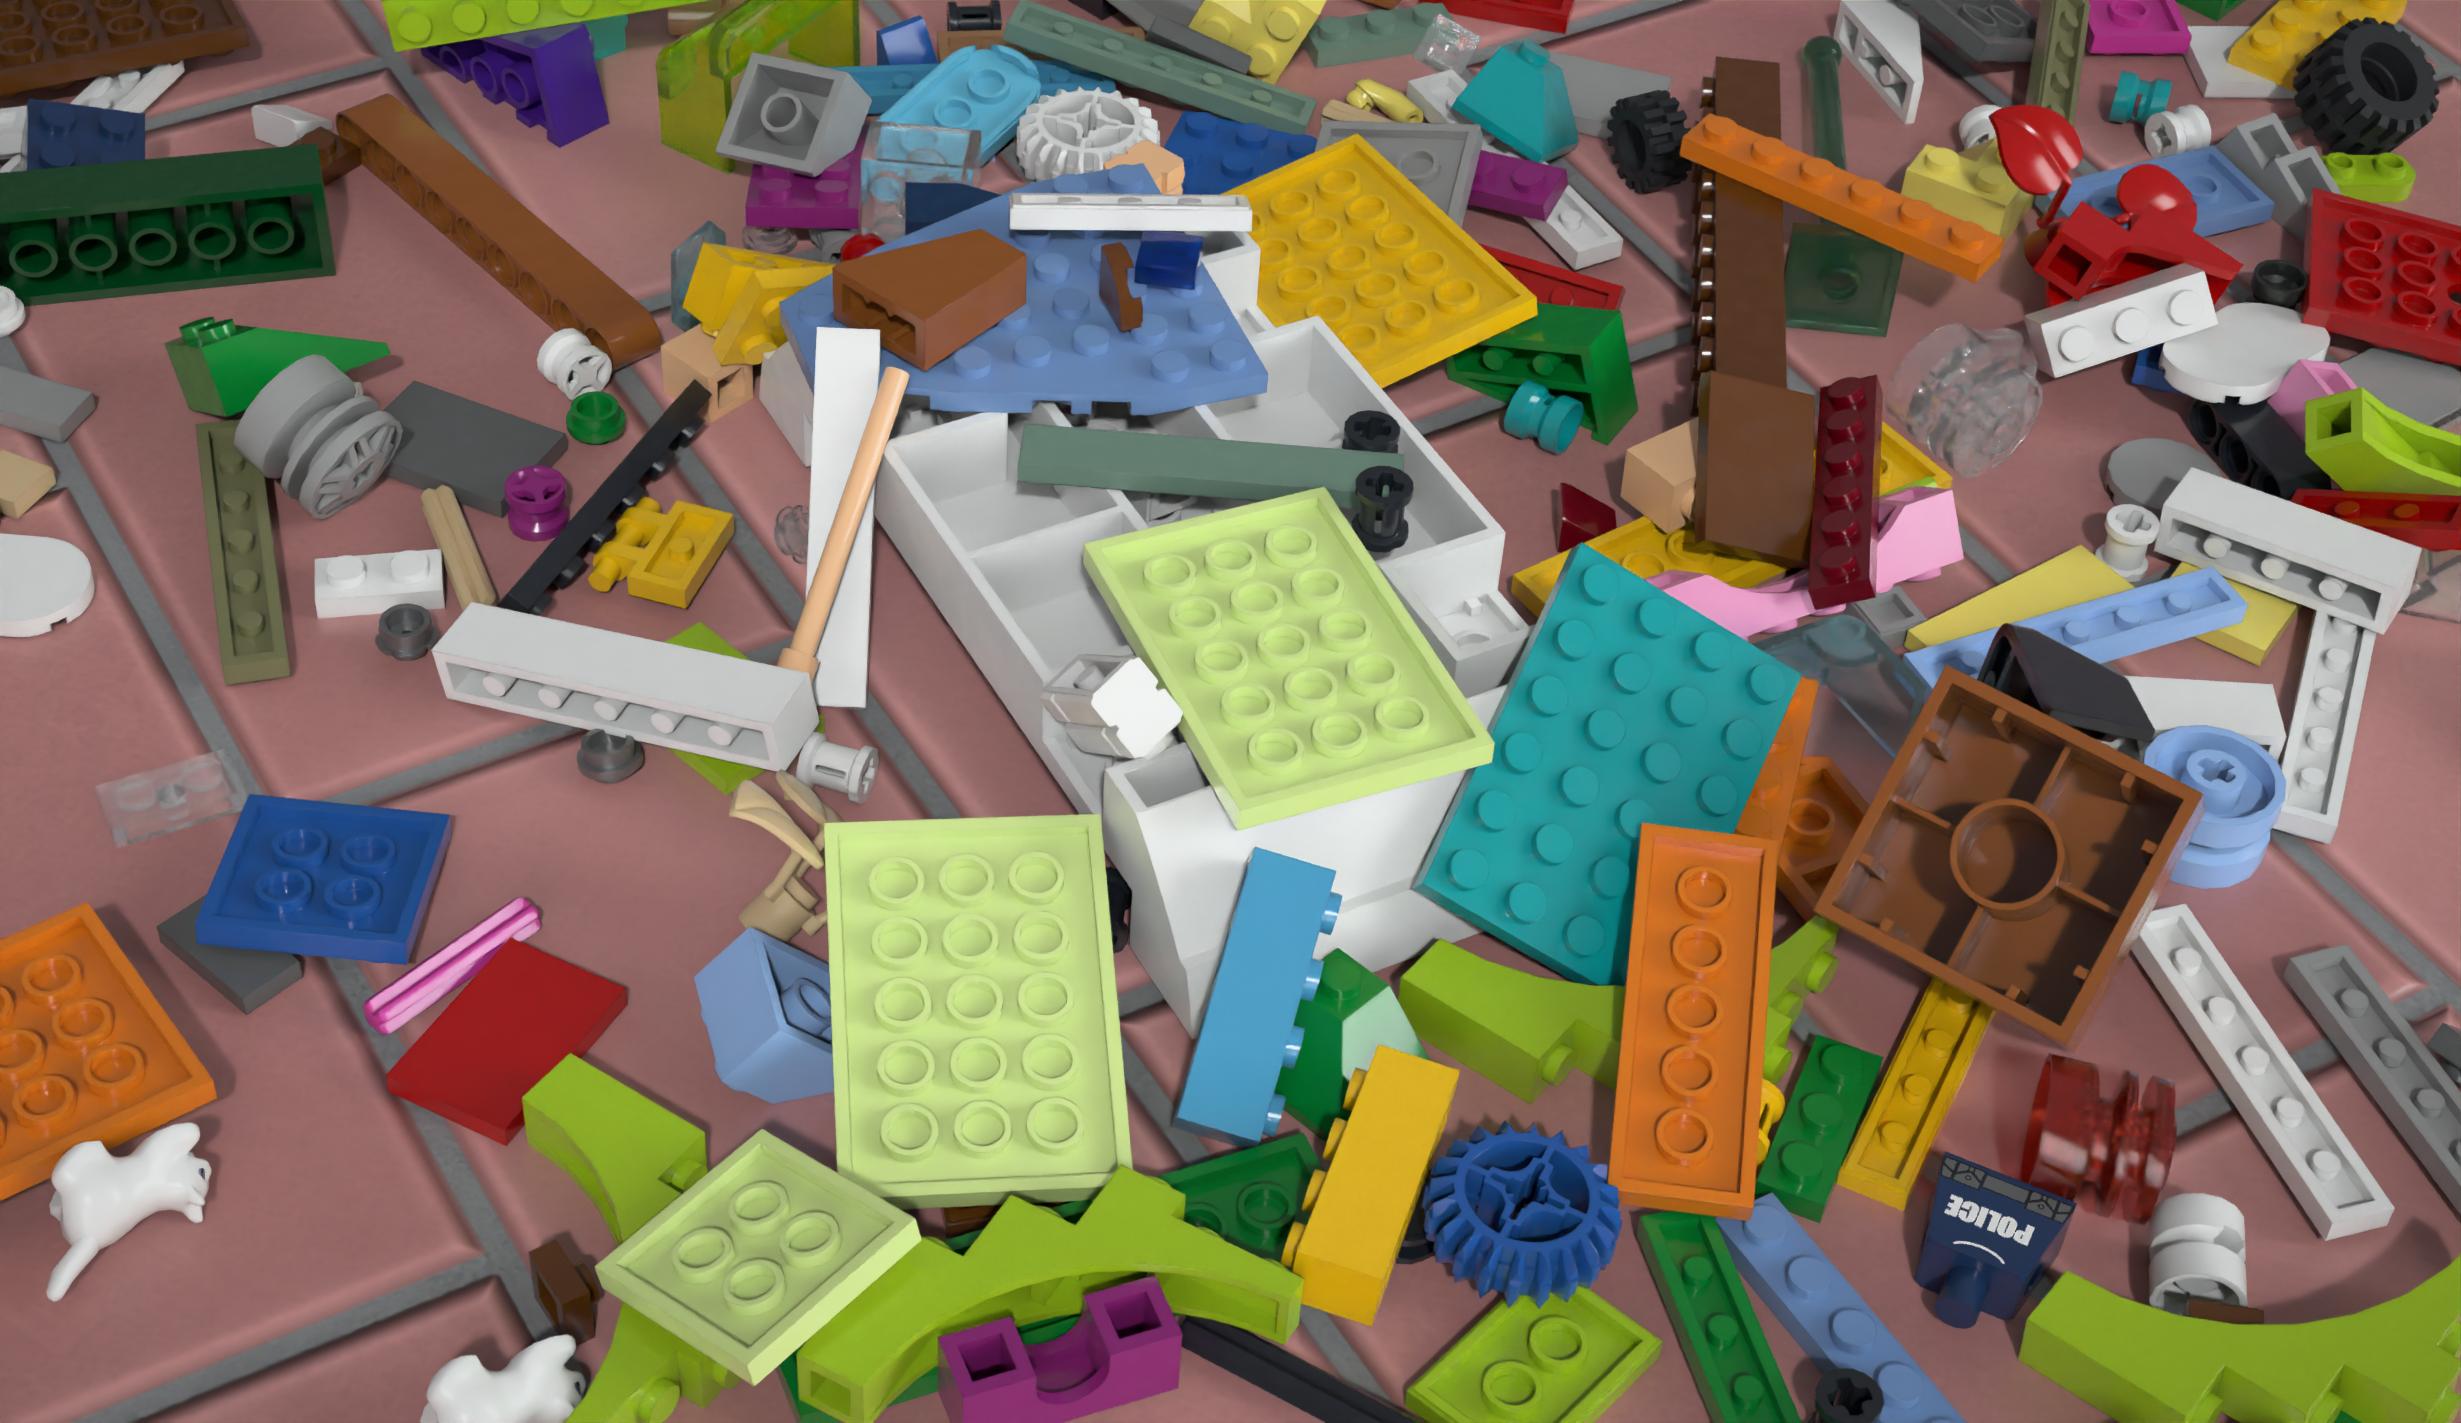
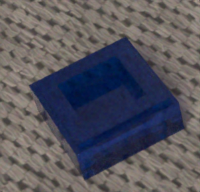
(1169, 259)

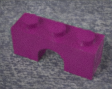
(1113, 1356)

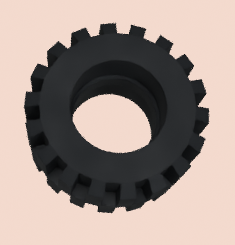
(2366, 88)

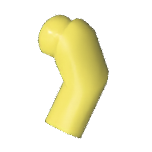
(1388, 100)

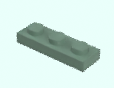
(1370, 35)

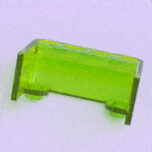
(699, 65)

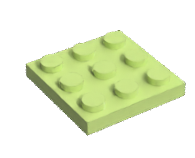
(758, 1255)

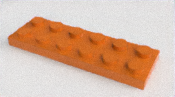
(1694, 1022)

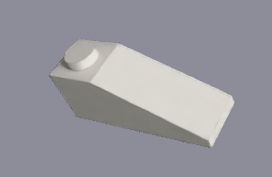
(1885, 49)

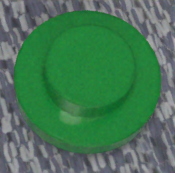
(595, 418)

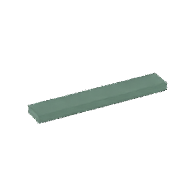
(1191, 464)

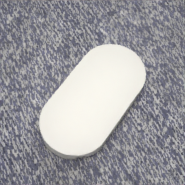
(2242, 354)
(41, 584)

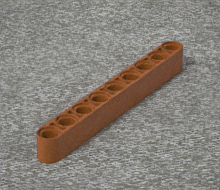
(497, 230)

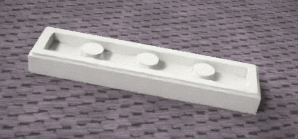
(1129, 212)

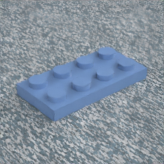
(2221, 191)

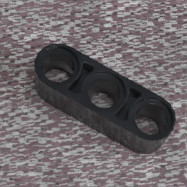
(2255, 447)

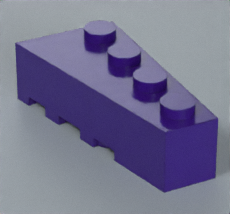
(539, 72)

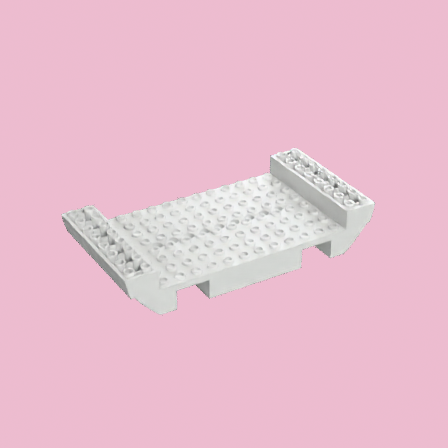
(1016, 592)

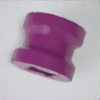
(536, 503)

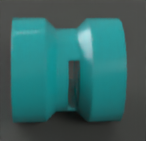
(2153, 98)
(1543, 416)

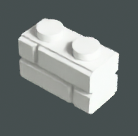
(1112, 706)

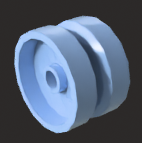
(2241, 801)

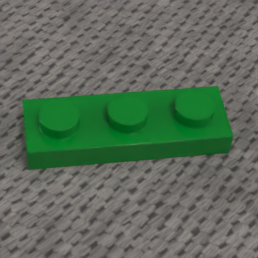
(1818, 1127)

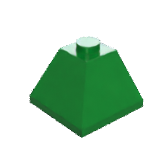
(1341, 1033)

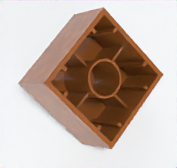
(2011, 857)

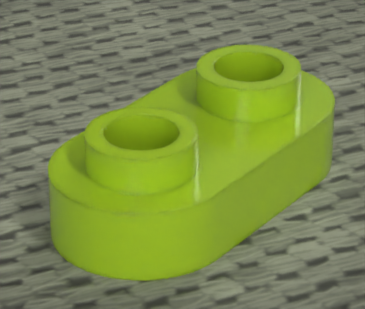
(2371, 177)

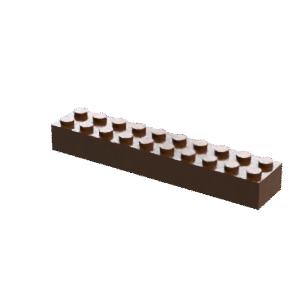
(1738, 242)

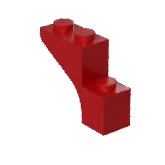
(2099, 252)

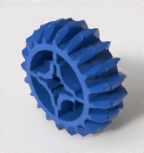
(1521, 1214)

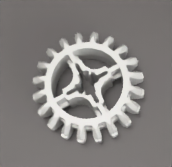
(1080, 132)

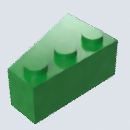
(1566, 350)

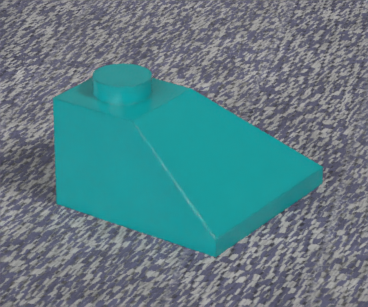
(1522, 102)

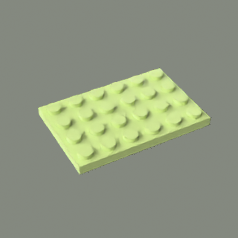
(1286, 657)
(974, 1010)

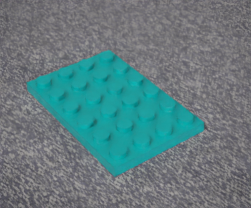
(1607, 724)

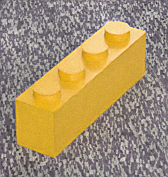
(1372, 1183)

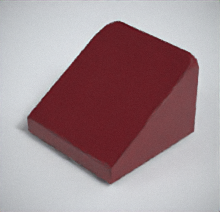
(1580, 517)

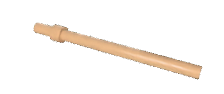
(845, 524)

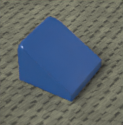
(905, 43)

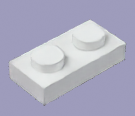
(378, 581)

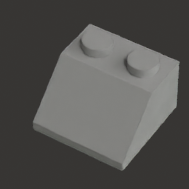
(793, 116)

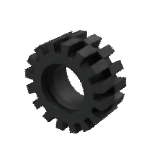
(1648, 141)

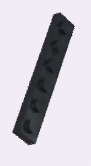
(617, 493)

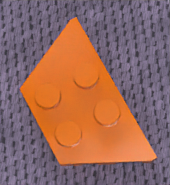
(1818, 832)

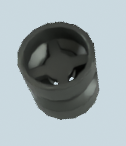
(2278, 284)

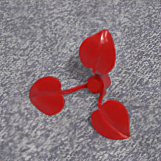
(2039, 151)

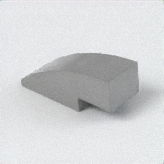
(2278, 169)

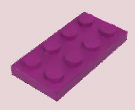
(805, 201)

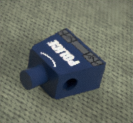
(1987, 1241)

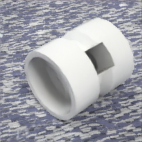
(2196, 1252)

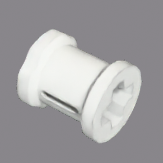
(2129, 533)
(838, 767)

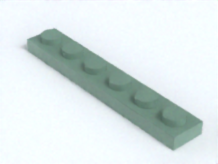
(1157, 69)

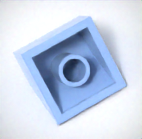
(768, 1018)

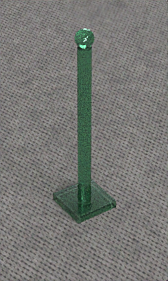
(1831, 272)

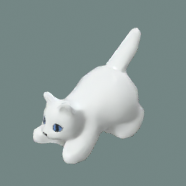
(108, 1195)
(528, 1390)

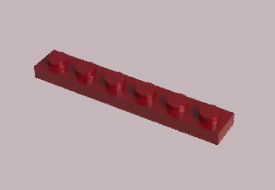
(1846, 493)

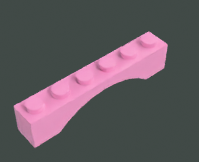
(1914, 541)

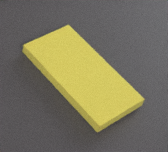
(2051, 586)

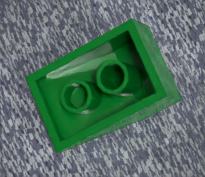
(229, 364)

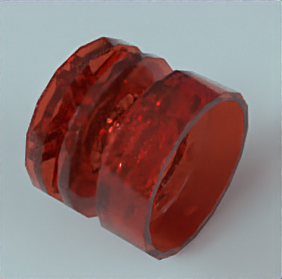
(2100, 1139)

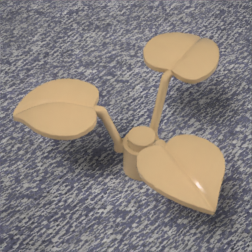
(787, 900)

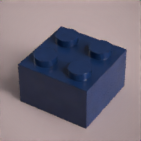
(79, 135)

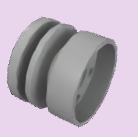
(317, 436)

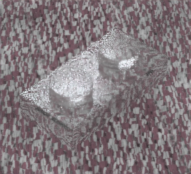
(171, 797)

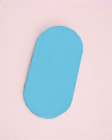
(973, 92)

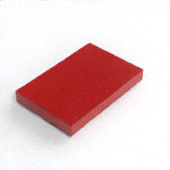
(504, 1038)

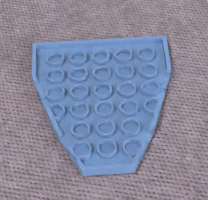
(1064, 337)

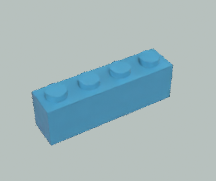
(1255, 1000)

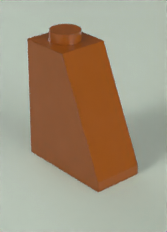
(931, 293)

